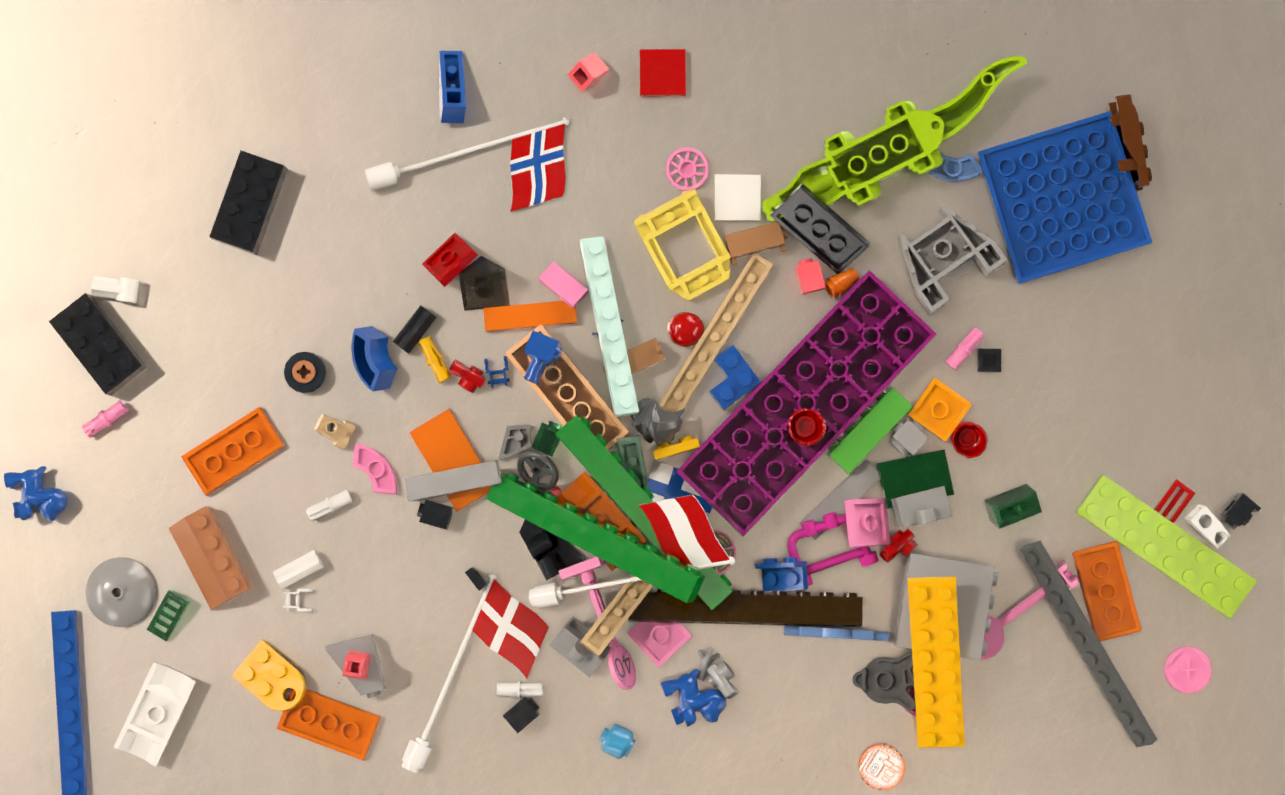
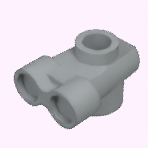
(720, 677)

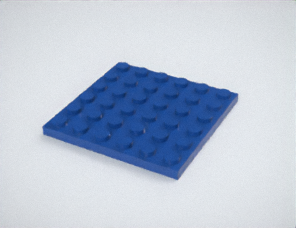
(1064, 197)

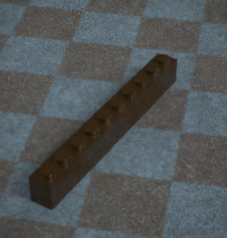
(754, 609)

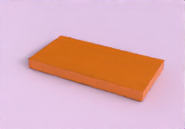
(445, 449)
(232, 451)
(1106, 591)
(330, 723)

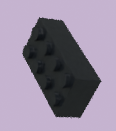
(248, 202)
(98, 344)

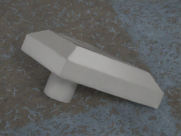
(516, 440)

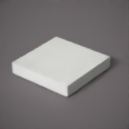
(737, 198)

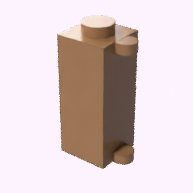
(755, 240)
(644, 356)

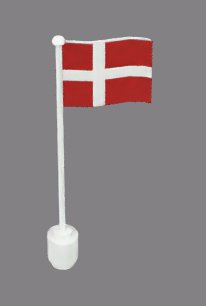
(506, 629)

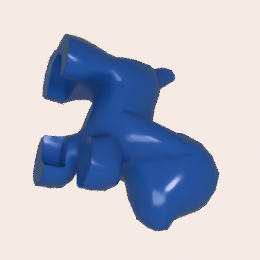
(49, 501)
(708, 702)

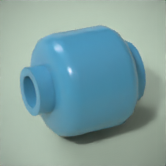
(617, 741)

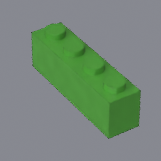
(869, 431)

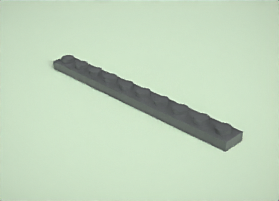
(1088, 644)

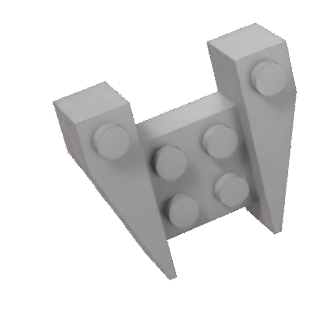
(943, 251)

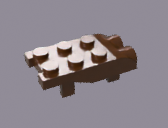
(1130, 132)

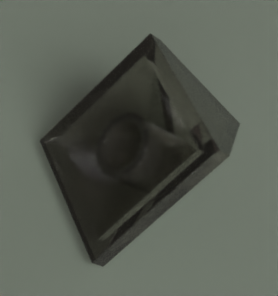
(484, 285)

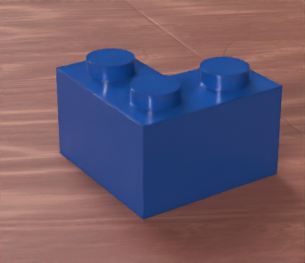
(739, 378)

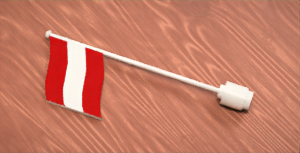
(680, 530)

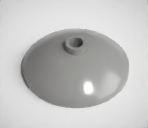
(136, 589)

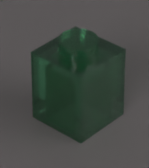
(546, 440)

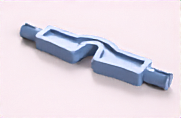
(836, 633)

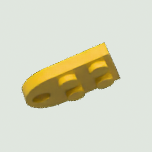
(270, 676)

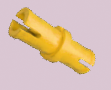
(434, 359)

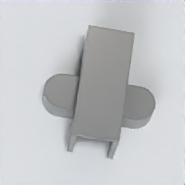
(921, 507)
(568, 646)

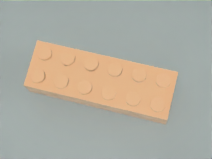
(569, 393)

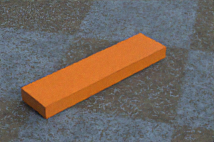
(528, 315)

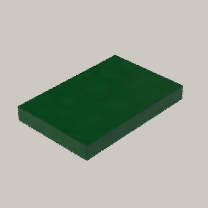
(914, 475)

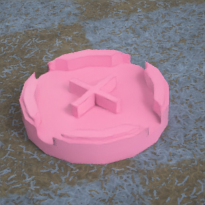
(1187, 669)

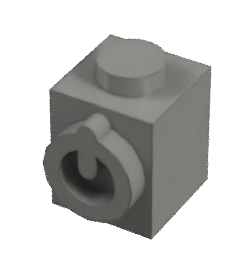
(908, 437)

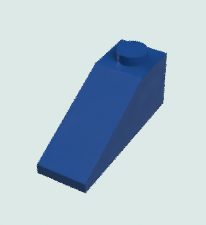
(451, 87)

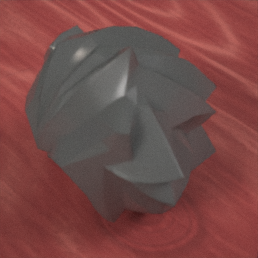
(655, 422)

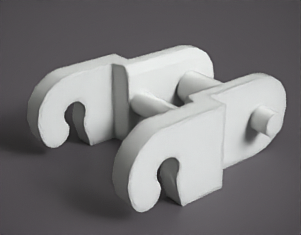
(288, 600)

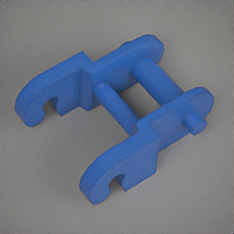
(497, 381)

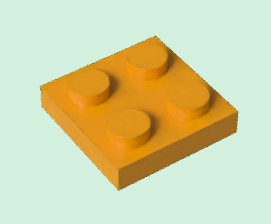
(939, 409)

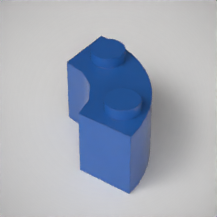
(372, 358)

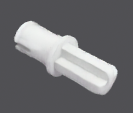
(329, 505)
(519, 689)

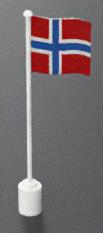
(534, 165)

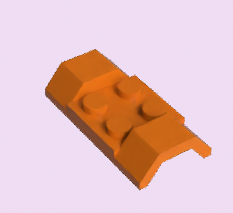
(591, 499)

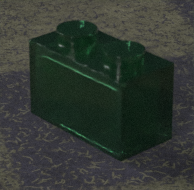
(1013, 506)

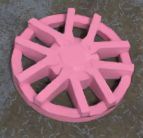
(687, 169)

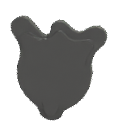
(887, 680)

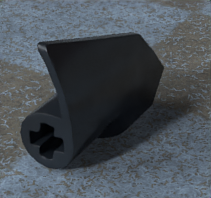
(549, 550)

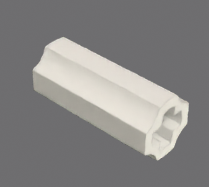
(298, 569)

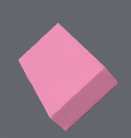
(563, 285)

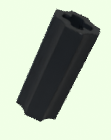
(414, 329)

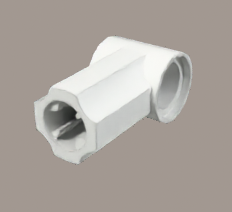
(120, 289)

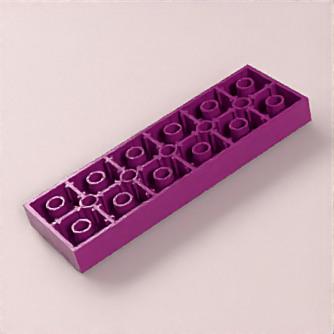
(831, 371)

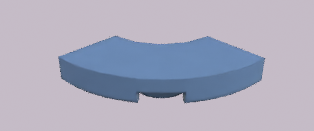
(957, 169)

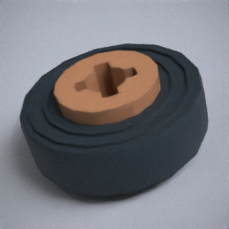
(313, 372)

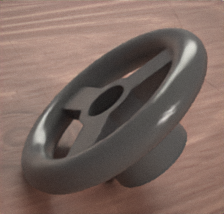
(540, 466)

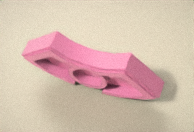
(376, 467)

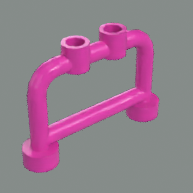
(830, 521)

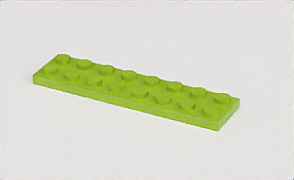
(1166, 546)

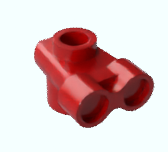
(470, 377)
(902, 543)

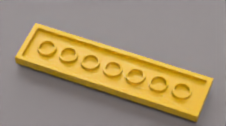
(936, 661)

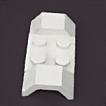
(155, 713)

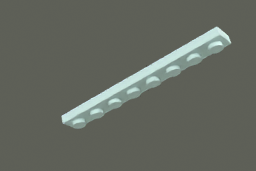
(609, 326)

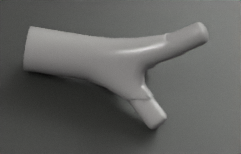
(705, 662)

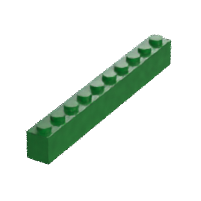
(627, 494)
(596, 538)

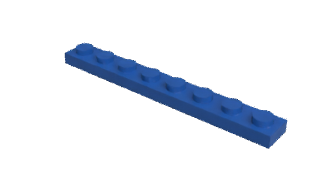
(69, 702)

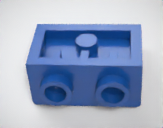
(783, 575)

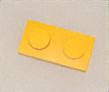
(685, 444)

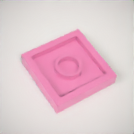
(867, 522)
(659, 639)

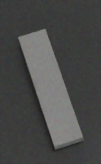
(453, 481)

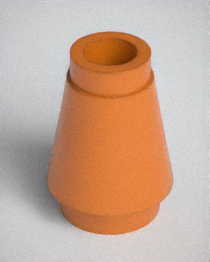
(841, 282)

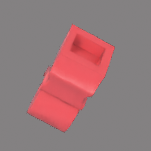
(356, 665)

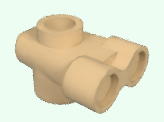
(339, 432)

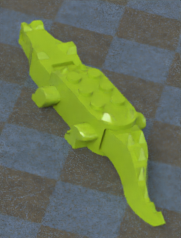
(905, 141)

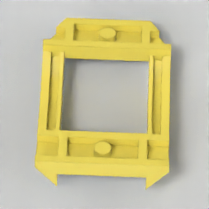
(669, 216)

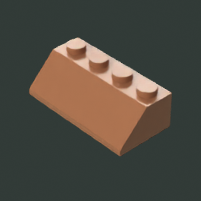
(210, 557)

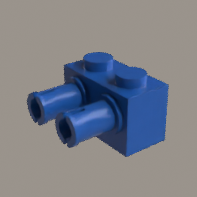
(543, 352)

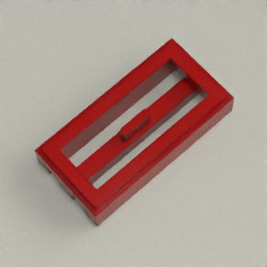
(1183, 488)

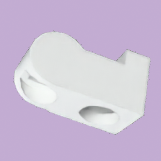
(1207, 526)

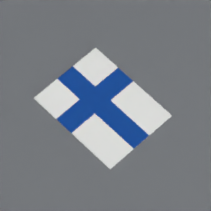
(667, 484)

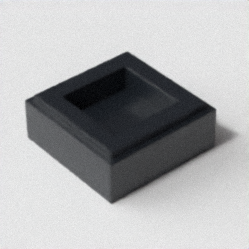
(988, 360)
(476, 578)

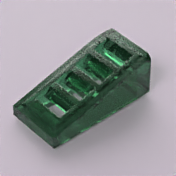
(170, 595)

